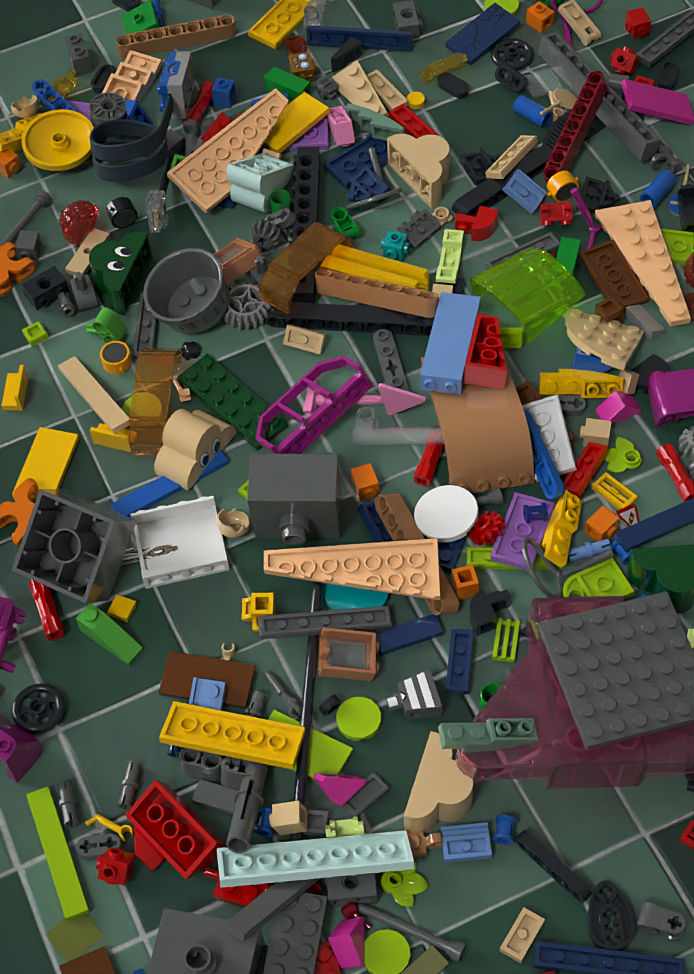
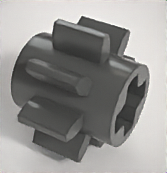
(326, 88)

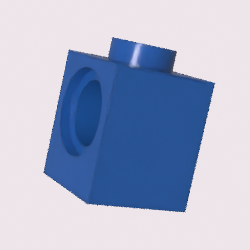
(223, 92)

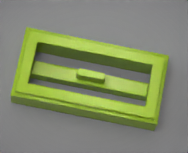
(507, 624)

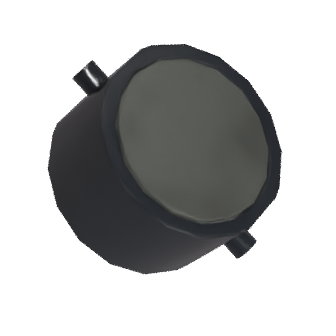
(121, 212)

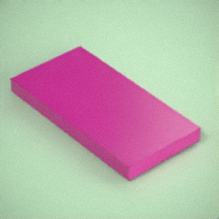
(657, 102)

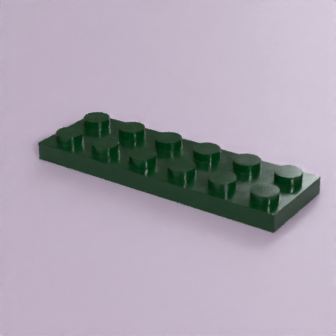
(230, 399)

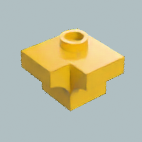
(257, 605)

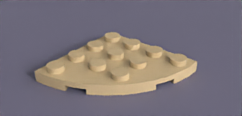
(608, 340)

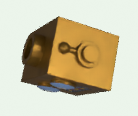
(303, 66)

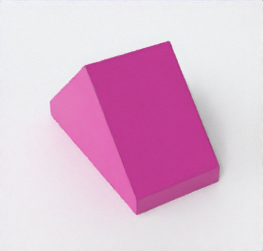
(618, 407)
(339, 787)
(348, 943)

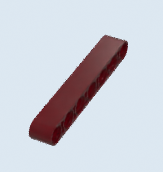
(577, 125)

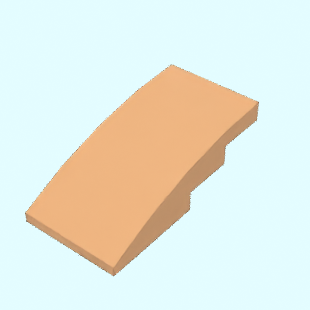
(134, 76)

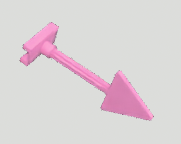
(393, 399)

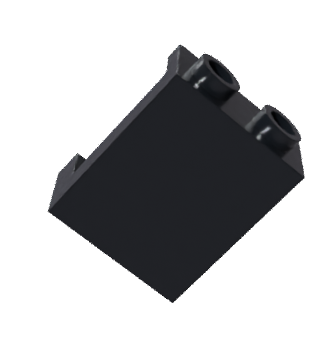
(685, 203)

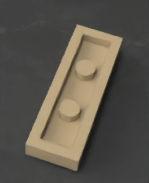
(386, 91)

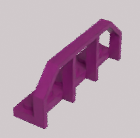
(324, 416)

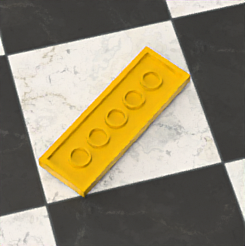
(232, 735)

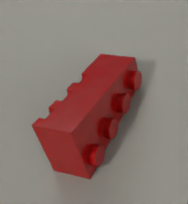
(485, 357)

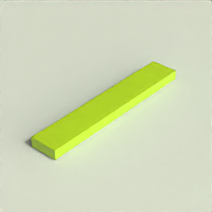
(57, 853)

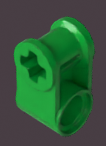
(343, 223)

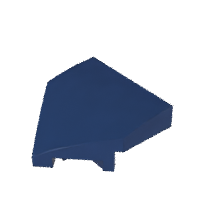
(366, 185)

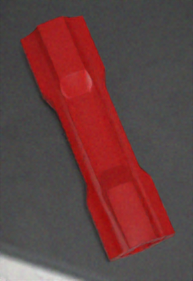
(201, 102)
(671, 461)
(426, 468)
(50, 619)

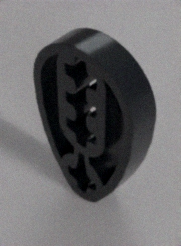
(617, 907)

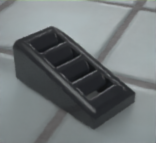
(346, 54)

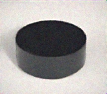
(329, 705)

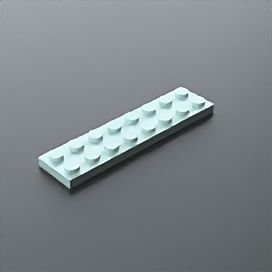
(315, 859)

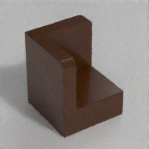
(610, 310)

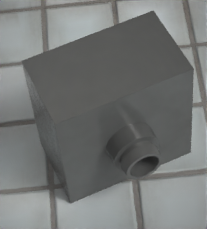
(295, 496)
(74, 545)
(202, 946)

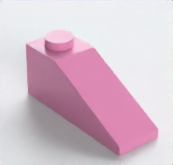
(340, 126)

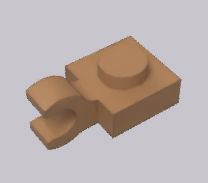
(419, 843)

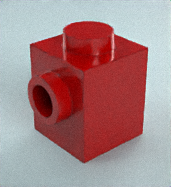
(637, 23)

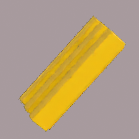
(611, 494)

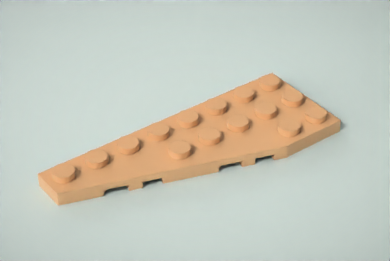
(204, 171)

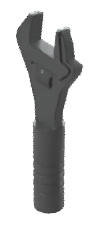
(290, 703)

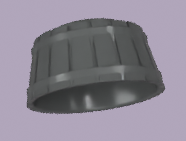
(187, 291)

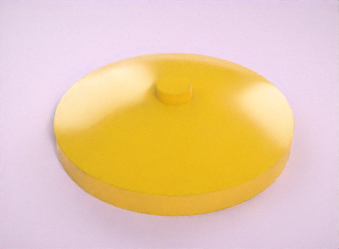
(57, 140)

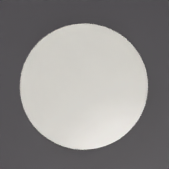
(446, 513)

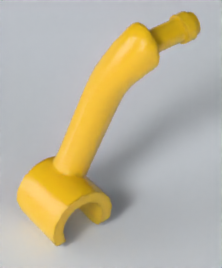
(111, 825)

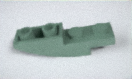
(489, 735)

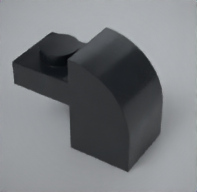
(483, 610)

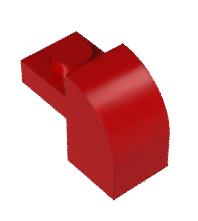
(478, 227)

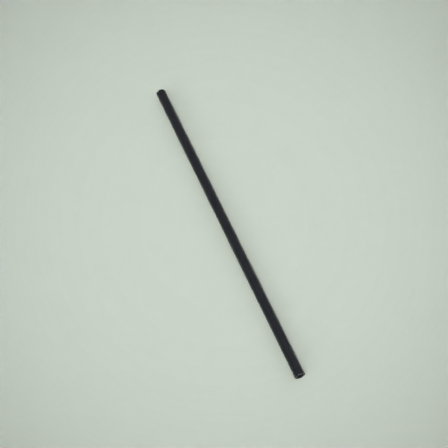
(307, 705)

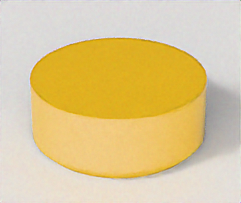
(415, 100)

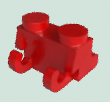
(556, 212)

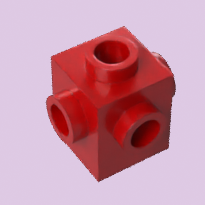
(624, 60)
(115, 866)

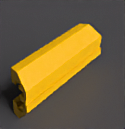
(376, 267)

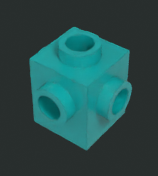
(395, 245)

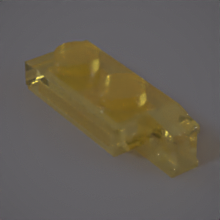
(441, 66)
(63, 85)

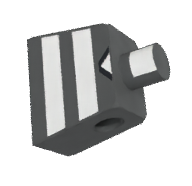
(417, 697)

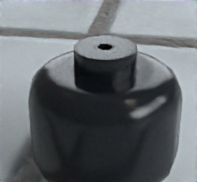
(189, 350)

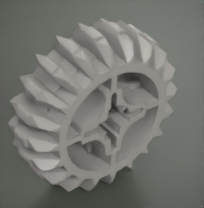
(246, 307)

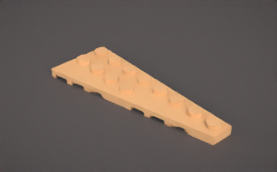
(644, 248)
(387, 567)

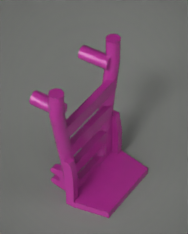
(8, 616)

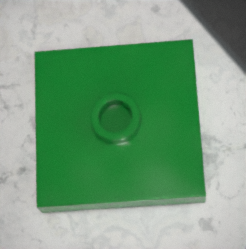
(140, 18)

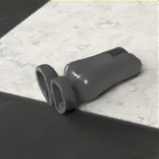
(192, 129)

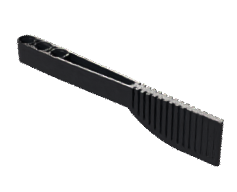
(532, 164)

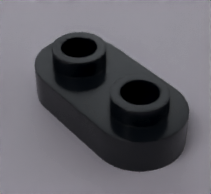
(512, 78)

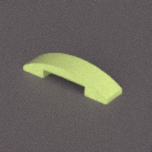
(450, 256)

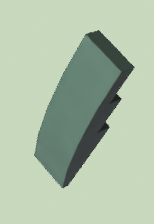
(374, 122)

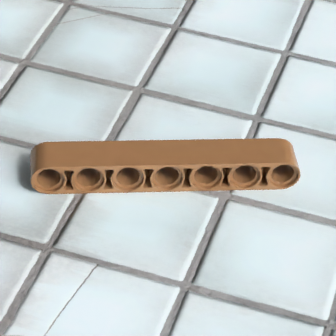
(177, 36)
(376, 293)
(403, 527)

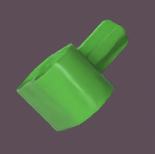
(108, 326)

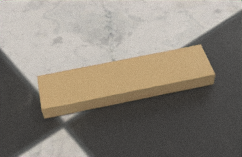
(511, 157)

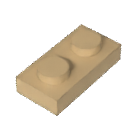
(304, 339)
(522, 935)

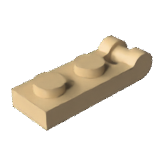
(579, 22)

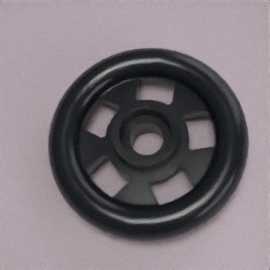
(512, 53)
(32, 693)

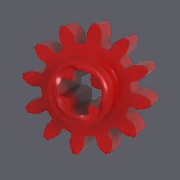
(487, 528)

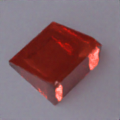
(295, 44)

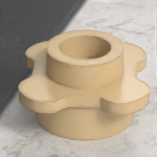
(442, 215)

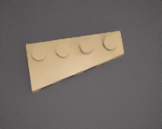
(357, 88)

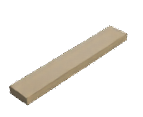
(94, 395)

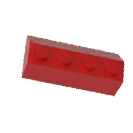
(175, 829)

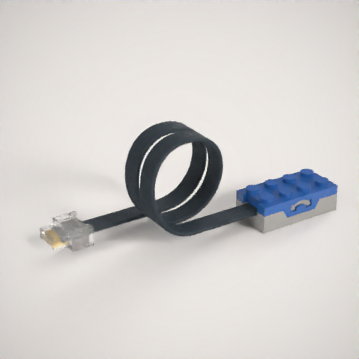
(176, 91)

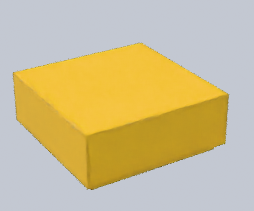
(122, 608)

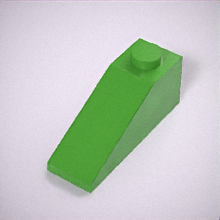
(108, 634)

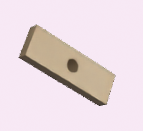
(80, 260)

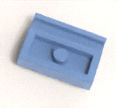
(524, 191)
(207, 693)
(466, 842)

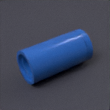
(531, 111)
(659, 188)

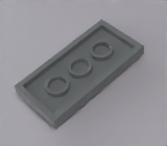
(296, 936)

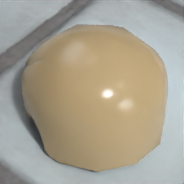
(25, 107)
(233, 523)

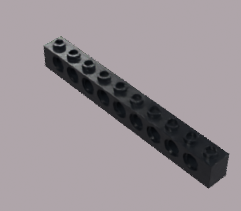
(306, 210)

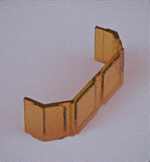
(296, 261)
(151, 399)

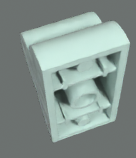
(255, 180)

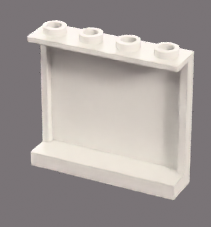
(197, 537)

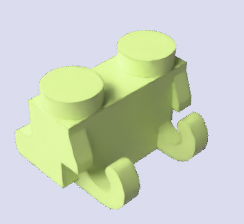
(344, 828)

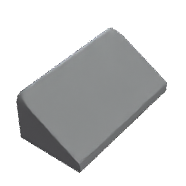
(645, 321)

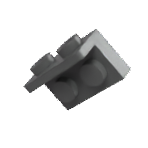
(419, 228)

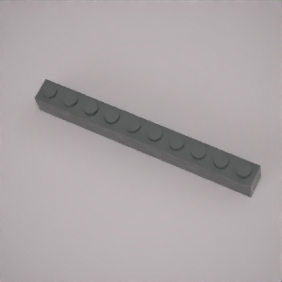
(613, 110)

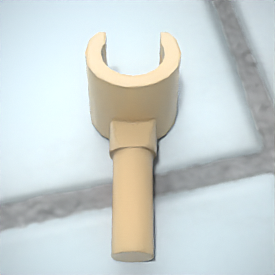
(184, 394)
(228, 654)

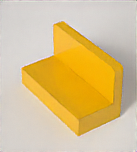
(15, 390)
(105, 437)

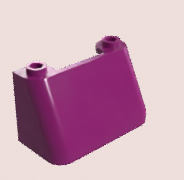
(671, 395)
(17, 749)

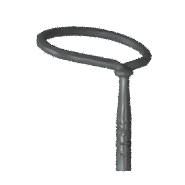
(377, 170)
(559, 574)

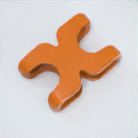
(13, 270)
(19, 510)

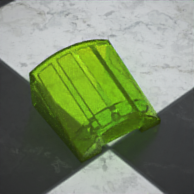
(531, 288)

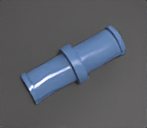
(588, 550)

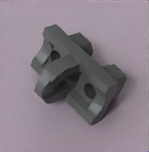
(671, 163)

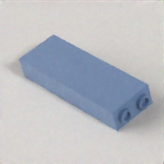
(449, 343)

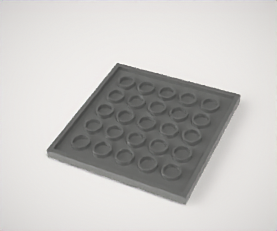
(623, 669)

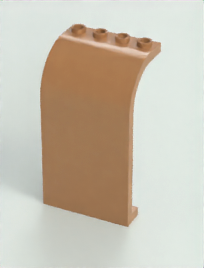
(485, 437)

